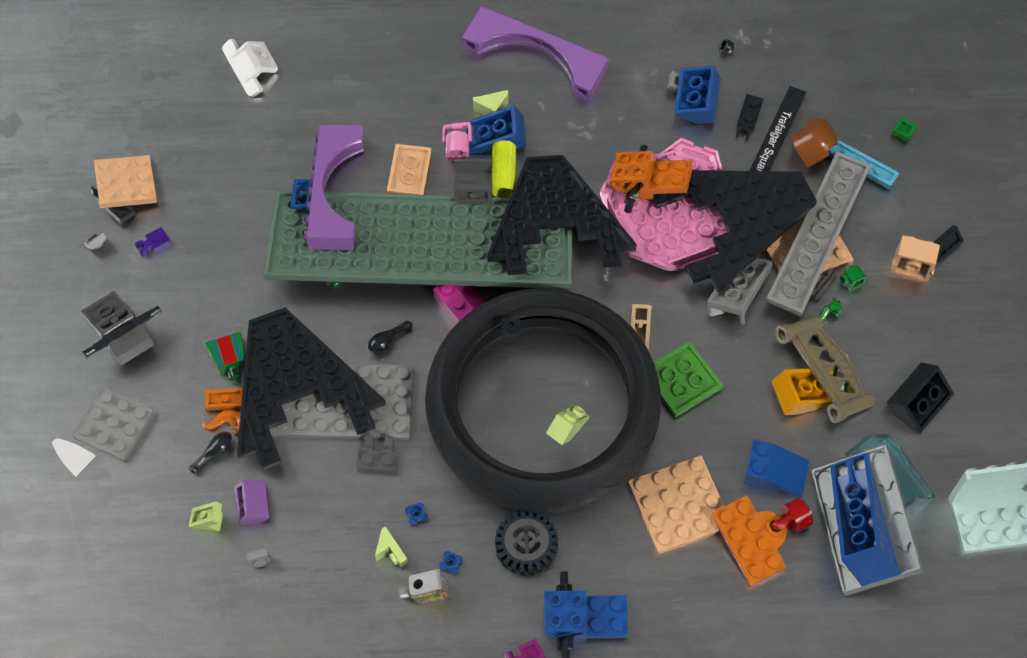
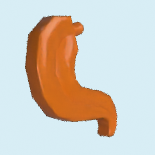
(227, 416)

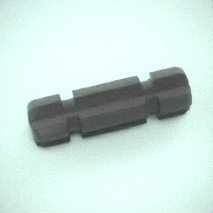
(823, 284)

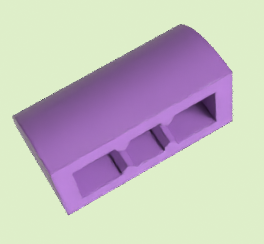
(251, 502)

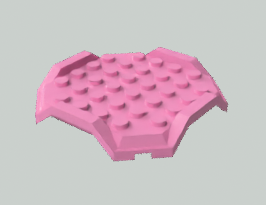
(674, 232)

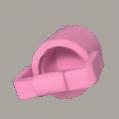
(457, 141)

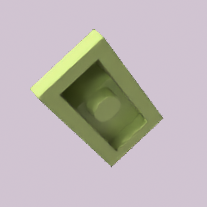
(207, 517)
(388, 545)

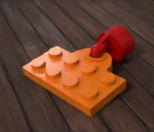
(756, 536)

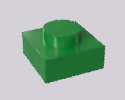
(904, 129)

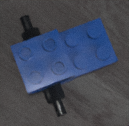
(575, 616)

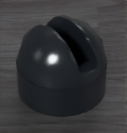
(726, 46)

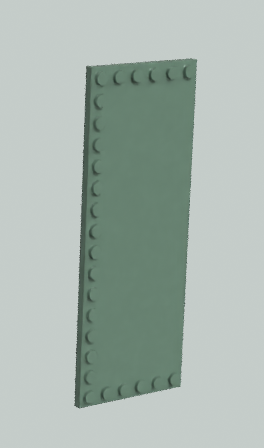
(412, 243)

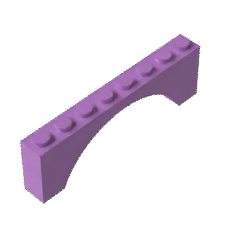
(493, 29)
(325, 226)

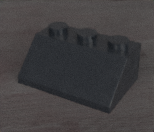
(920, 396)

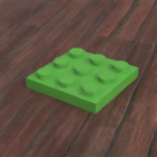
(685, 379)

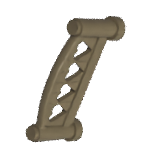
(843, 403)

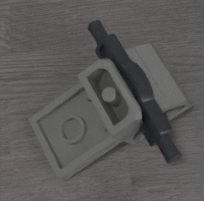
(118, 328)

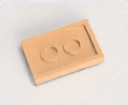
(409, 170)

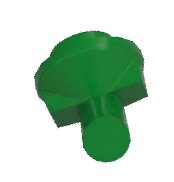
(834, 307)

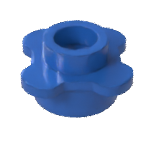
(411, 510)
(448, 556)

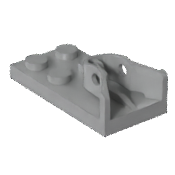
(740, 291)

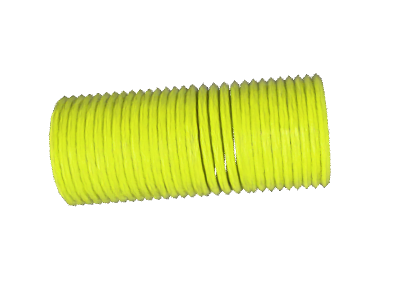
(503, 168)

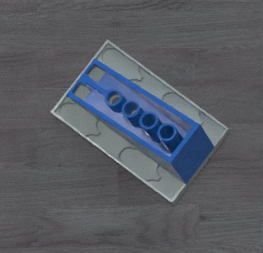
(866, 520)

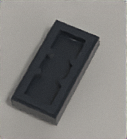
(948, 242)

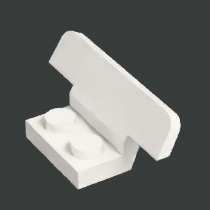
(249, 62)

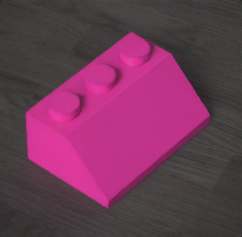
(457, 300)

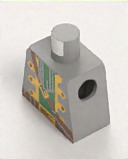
(426, 587)

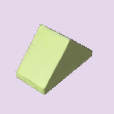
(491, 102)

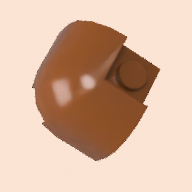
(814, 141)

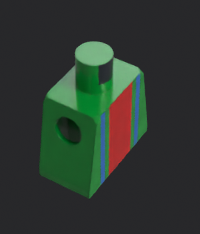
(228, 354)

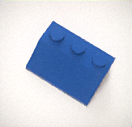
(698, 94)

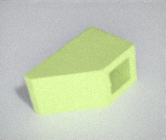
(567, 424)

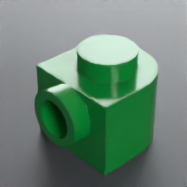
(853, 277)

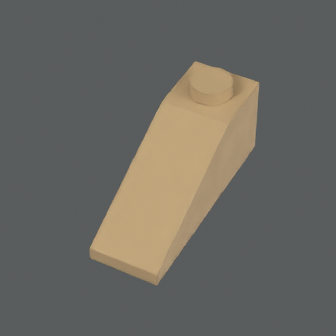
(641, 321)

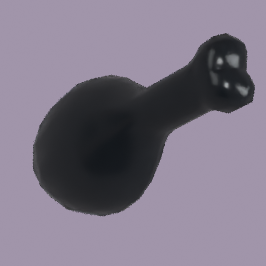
(382, 339)
(215, 446)

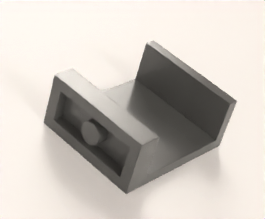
(473, 181)

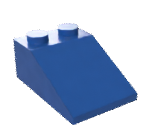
(497, 126)
(776, 469)

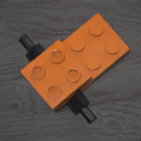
(642, 176)

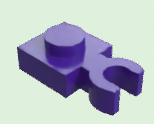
(155, 240)

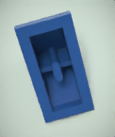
(300, 185)

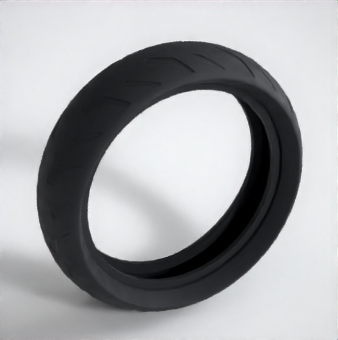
(526, 489)

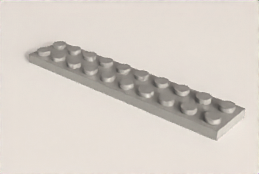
(818, 234)

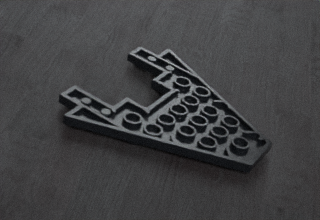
(551, 197)
(754, 209)
(287, 364)

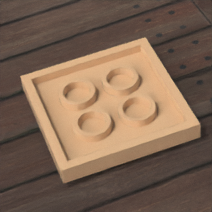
(125, 181)

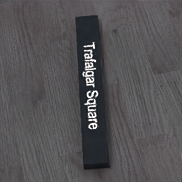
(778, 130)

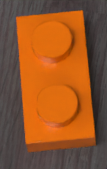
(223, 399)

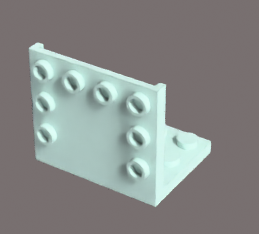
(991, 508)

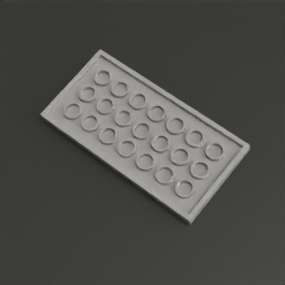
(311, 419)

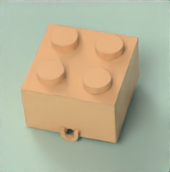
(915, 258)

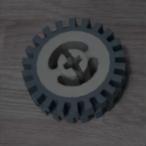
(545, 541)

